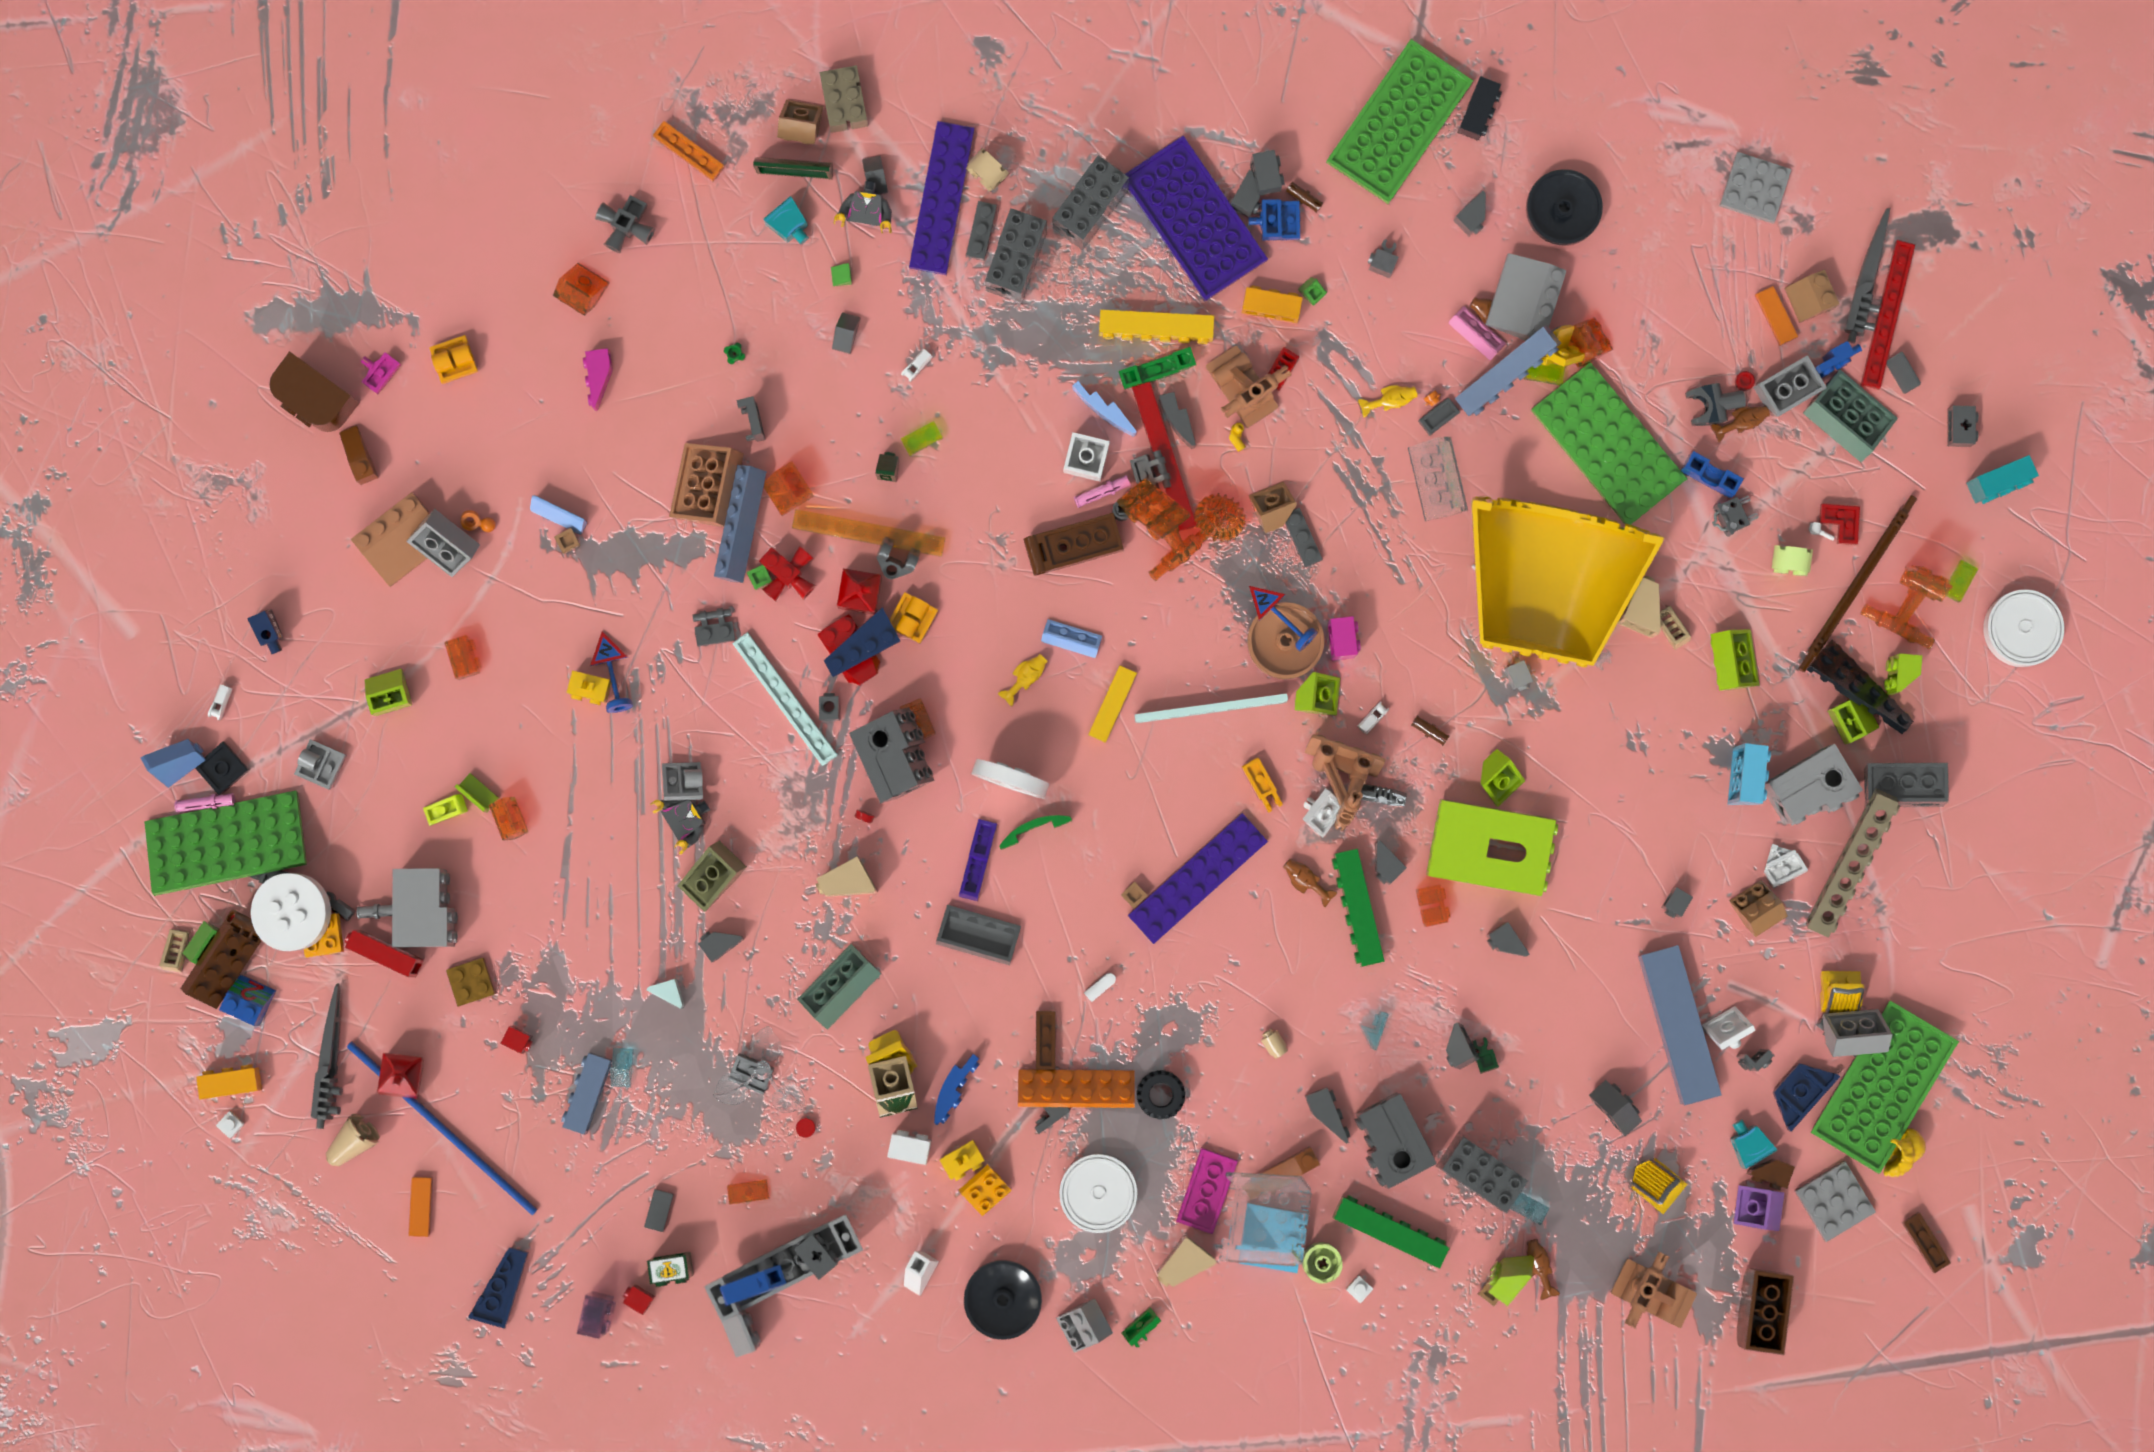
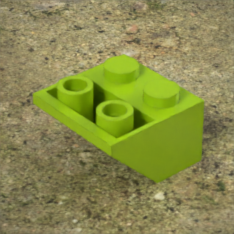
(1901, 672)
(387, 692)
(1852, 721)

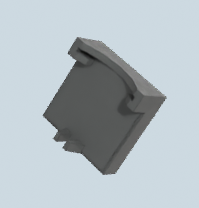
(750, 407)

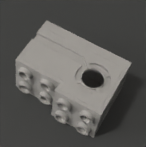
(1813, 786)
(421, 909)

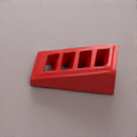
(1289, 354)

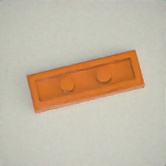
(1776, 315)
(420, 1206)

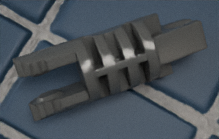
(1383, 795)

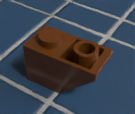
(1774, 1172)

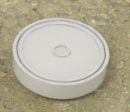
(2023, 628)
(1010, 778)
(290, 912)
(1098, 1193)

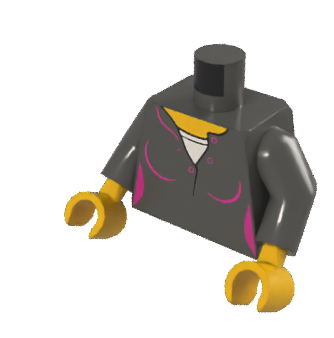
(866, 208)
(684, 820)

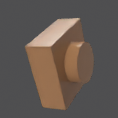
(567, 541)
(1134, 895)
(1484, 1293)

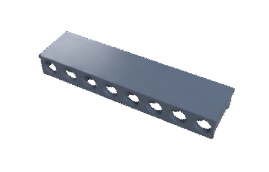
(1679, 1025)

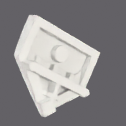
(1783, 866)

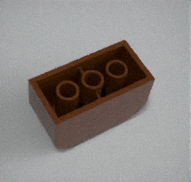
(310, 395)
(1764, 1311)

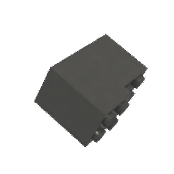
(1090, 202)
(1016, 255)
(893, 754)
(1910, 782)
(1396, 1141)
(1481, 1173)

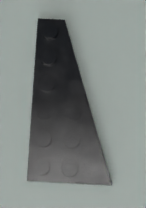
(1856, 684)

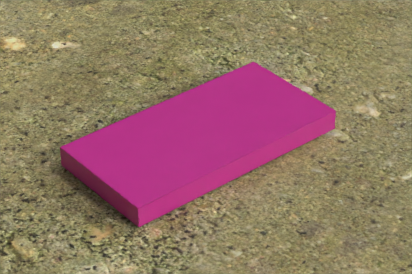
(1206, 1191)

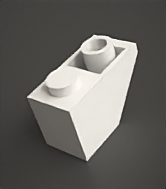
(919, 1271)

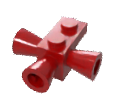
(787, 573)

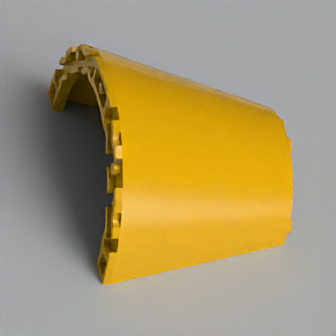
(1553, 577)

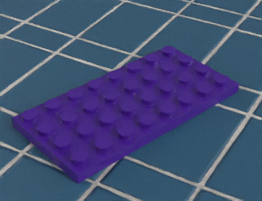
(1194, 218)

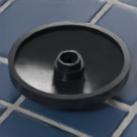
(1564, 207)
(1002, 1299)

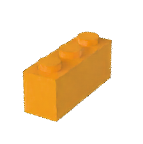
(1272, 304)
(228, 1082)

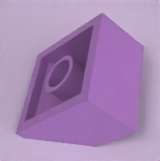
(1759, 1208)

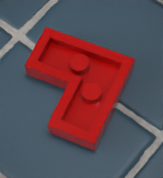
(1846, 518)

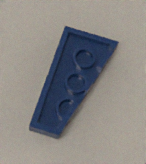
(865, 643)
(499, 1295)

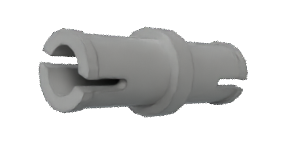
(376, 911)

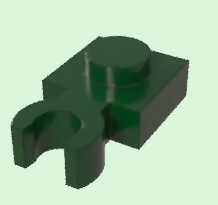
(1487, 1057)

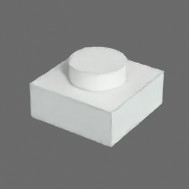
(230, 1124)
(1359, 1289)

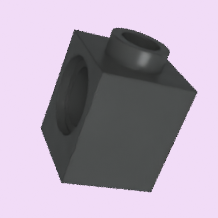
(834, 715)
(1676, 903)

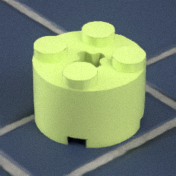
(1792, 559)
(1326, 1273)

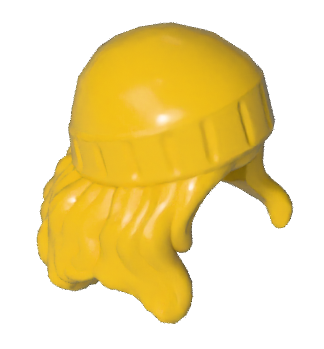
(1908, 1150)

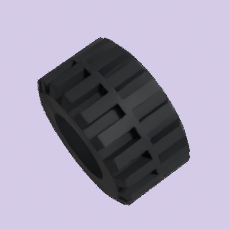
(1171, 1108)

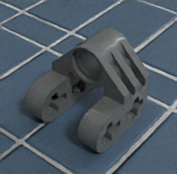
(885, 561)

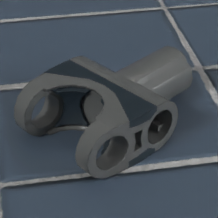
(1715, 403)

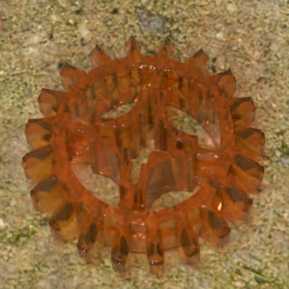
(1209, 518)

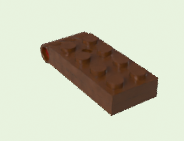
(1083, 540)
(222, 960)

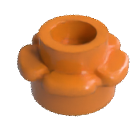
(1432, 398)

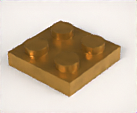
(470, 982)

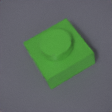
(759, 577)

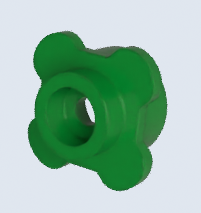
(734, 348)

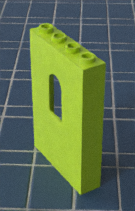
(1463, 841)

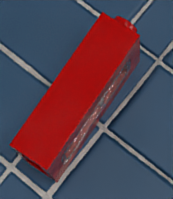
(383, 953)

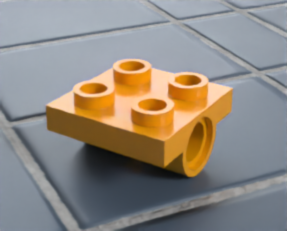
(453, 359)
(912, 617)
(330, 942)
(985, 1190)

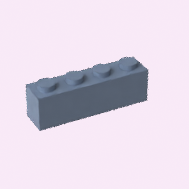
(587, 1093)

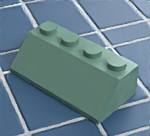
(839, 986)

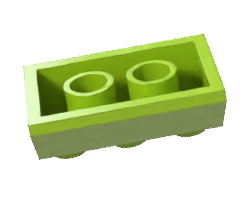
(1734, 659)
(1510, 1277)

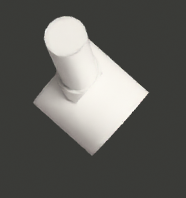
(1815, 528)

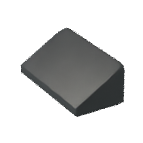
(1903, 372)

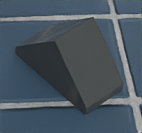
(874, 172)
(845, 333)

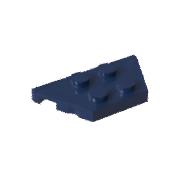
(1801, 1092)

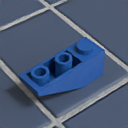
(753, 1285)

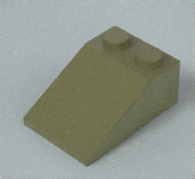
(711, 875)

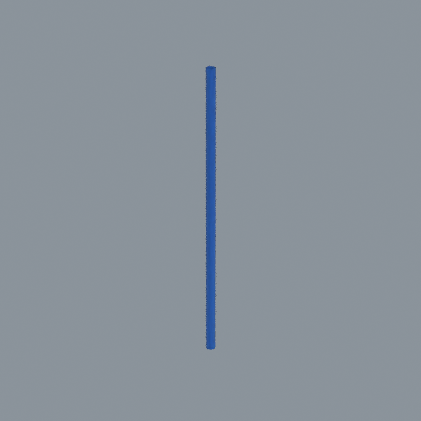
(450, 1136)

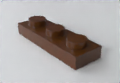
(1045, 1040)
(1926, 1242)

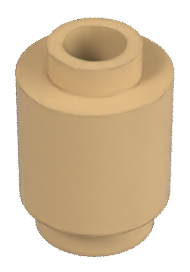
(1274, 1043)

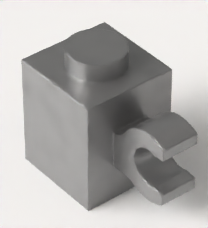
(1383, 260)

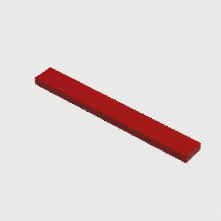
(1888, 314)
(1159, 441)

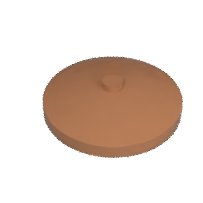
(1273, 642)

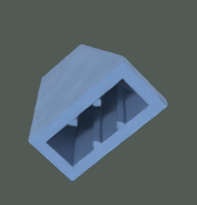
(173, 761)

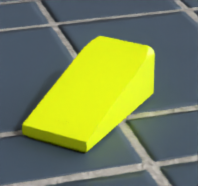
(445, 809)

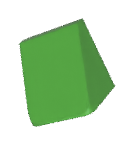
(841, 275)
(1312, 290)

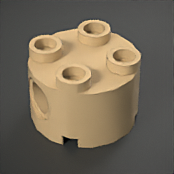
(987, 169)

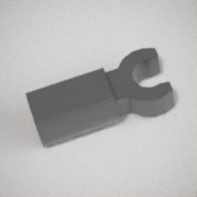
(340, 907)

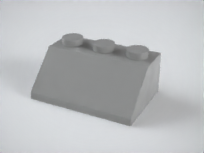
(1790, 386)
(443, 543)
(1856, 1033)

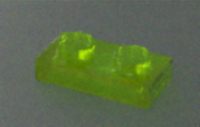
(1547, 374)
(921, 438)
(1961, 580)

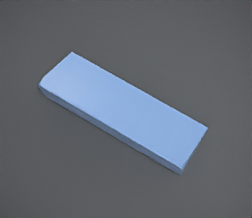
(557, 514)
(1071, 638)

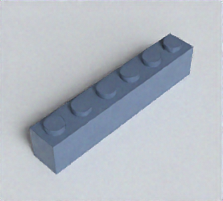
(1508, 370)
(740, 523)

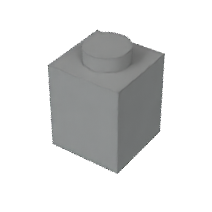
(1519, 676)

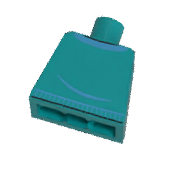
(787, 222)
(1750, 1144)

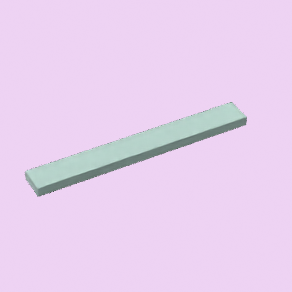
(785, 699)
(1211, 708)

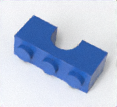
(1722, 481)

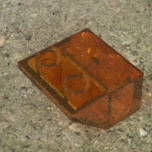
(1590, 340)
(787, 488)

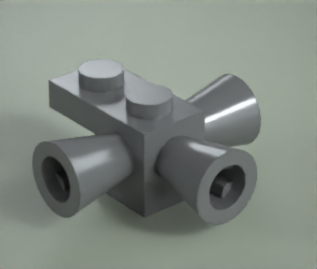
(625, 223)

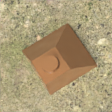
(1273, 506)

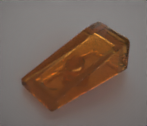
(747, 1191)

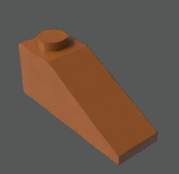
(358, 455)

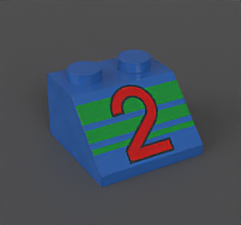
(247, 1000)

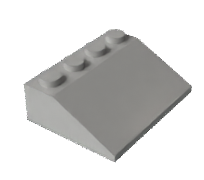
(1525, 296)

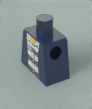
(265, 622)

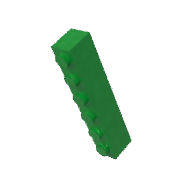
(1358, 908)
(1391, 1232)

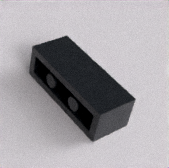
(1480, 108)

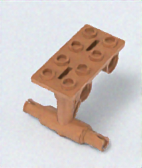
(1246, 392)
(1335, 756)
(1652, 1292)

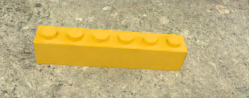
(1156, 326)

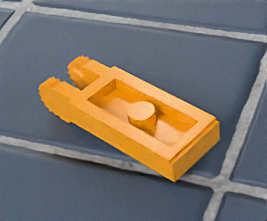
(1261, 782)

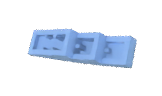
(1109, 413)

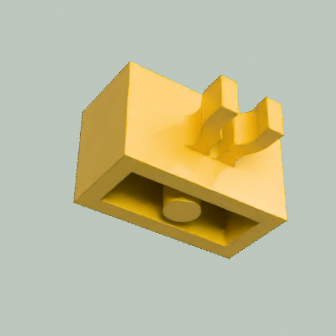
(588, 687)
(962, 1160)

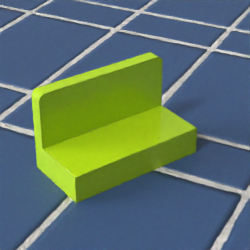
(477, 792)

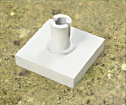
(1321, 812)
(1728, 1028)

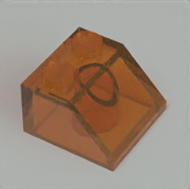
(580, 289)

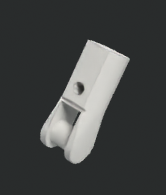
(919, 363)
(222, 697)
(1371, 720)
(1100, 986)

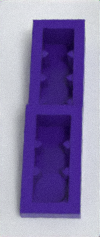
(977, 860)

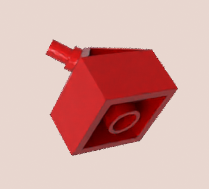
(859, 591)
(400, 1075)

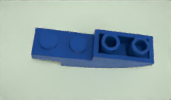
(948, 1094)

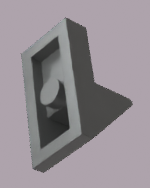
(1055, 1114)

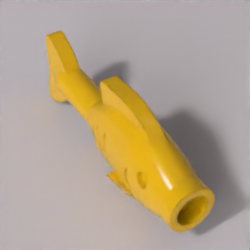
(1393, 397)
(1026, 674)

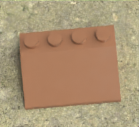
(705, 484)
(385, 540)

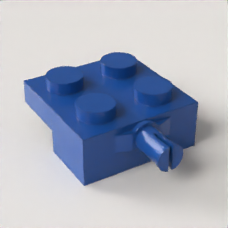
(1278, 220)
(1837, 358)

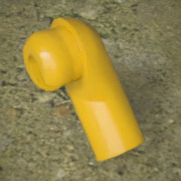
(1235, 436)

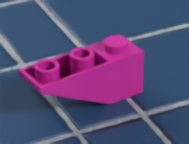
(599, 372)

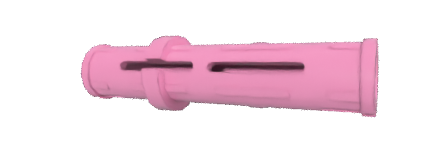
(1102, 491)
(204, 802)

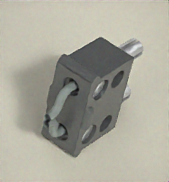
(1730, 517)

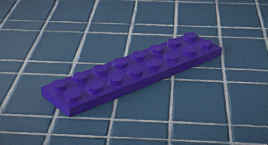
(941, 198)
(1197, 878)

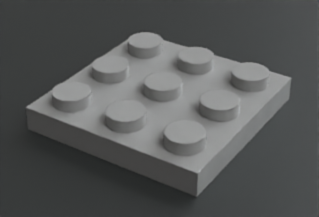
(1755, 187)
(1835, 1201)

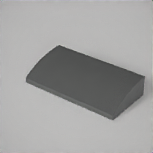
(978, 935)

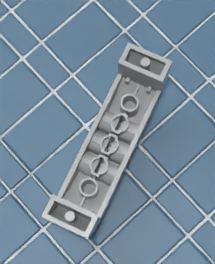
(838, 1236)

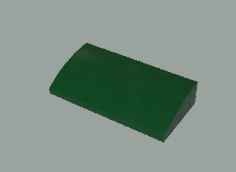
(794, 168)

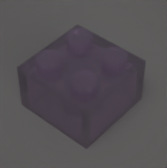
(595, 1315)

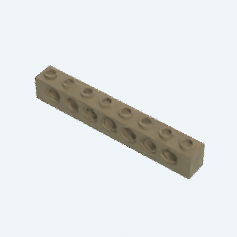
(1878, 801)

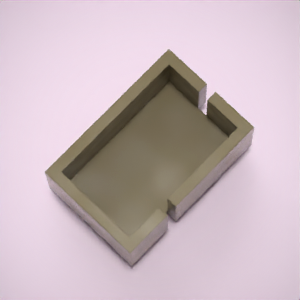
(843, 98)

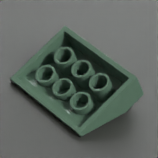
(1850, 416)

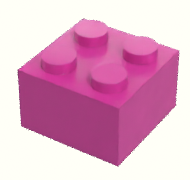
(1343, 638)

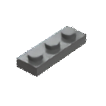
(981, 230)
(1302, 539)

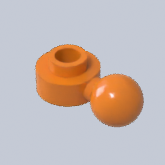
(486, 524)

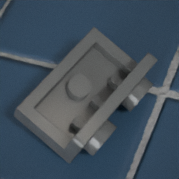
(1755, 1063)

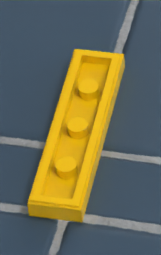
(1112, 704)

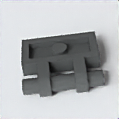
(1143, 469)
(714, 633)

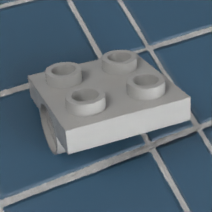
(319, 764)
(682, 781)

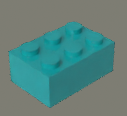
(2003, 480)

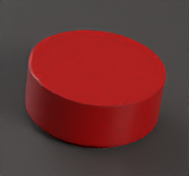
(1745, 380)
(864, 816)
(805, 1127)

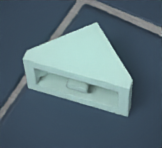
(669, 992)

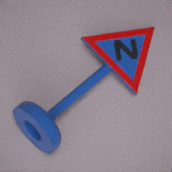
(1265, 600)
(606, 652)

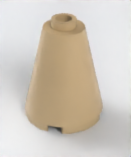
(351, 1140)

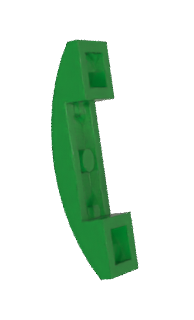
(1157, 369)
(1057, 821)

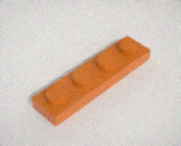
(688, 151)

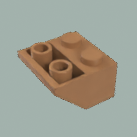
(1758, 908)

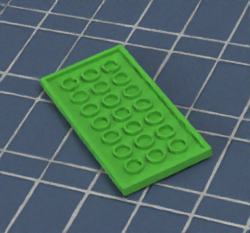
(1399, 121)
(1608, 444)
(225, 843)
(1885, 1090)

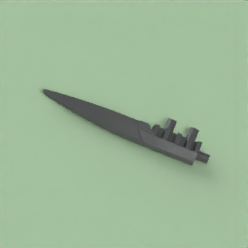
(1863, 296)
(327, 1066)

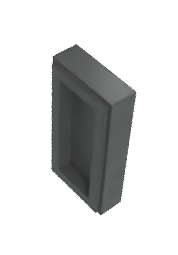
(1439, 416)
(658, 1210)

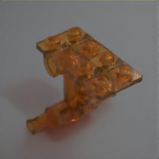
(1162, 520)
(1920, 585)

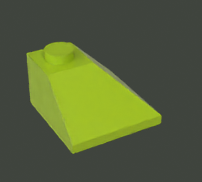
(1318, 695)
(1500, 777)

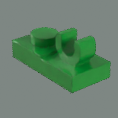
(1140, 1327)

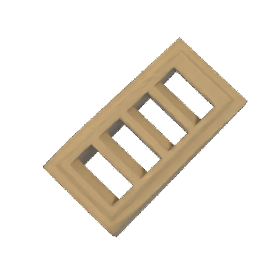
(1678, 624)
(164, 963)

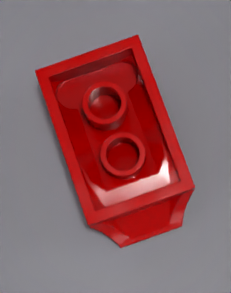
(838, 633)

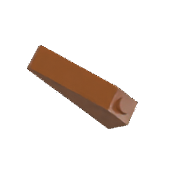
(1296, 1164)

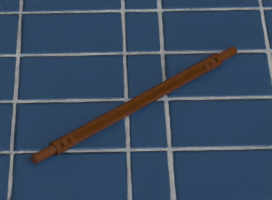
(1857, 583)

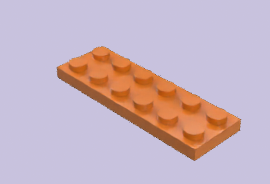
(1076, 1088)

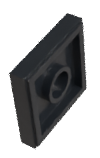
(222, 768)

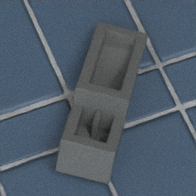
(1177, 419)

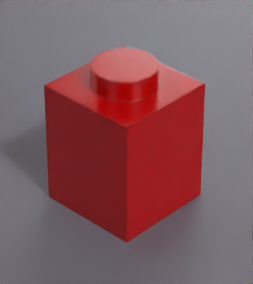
(517, 1040)
(637, 1299)

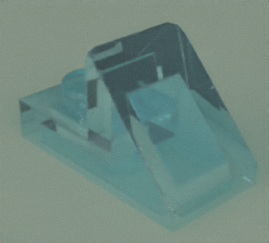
(1374, 1035)
(621, 1067)
(1530, 1208)

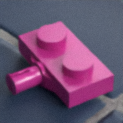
(379, 372)

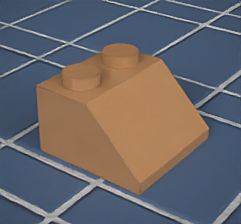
(799, 122)
(1812, 296)

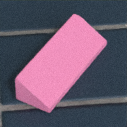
(1477, 333)

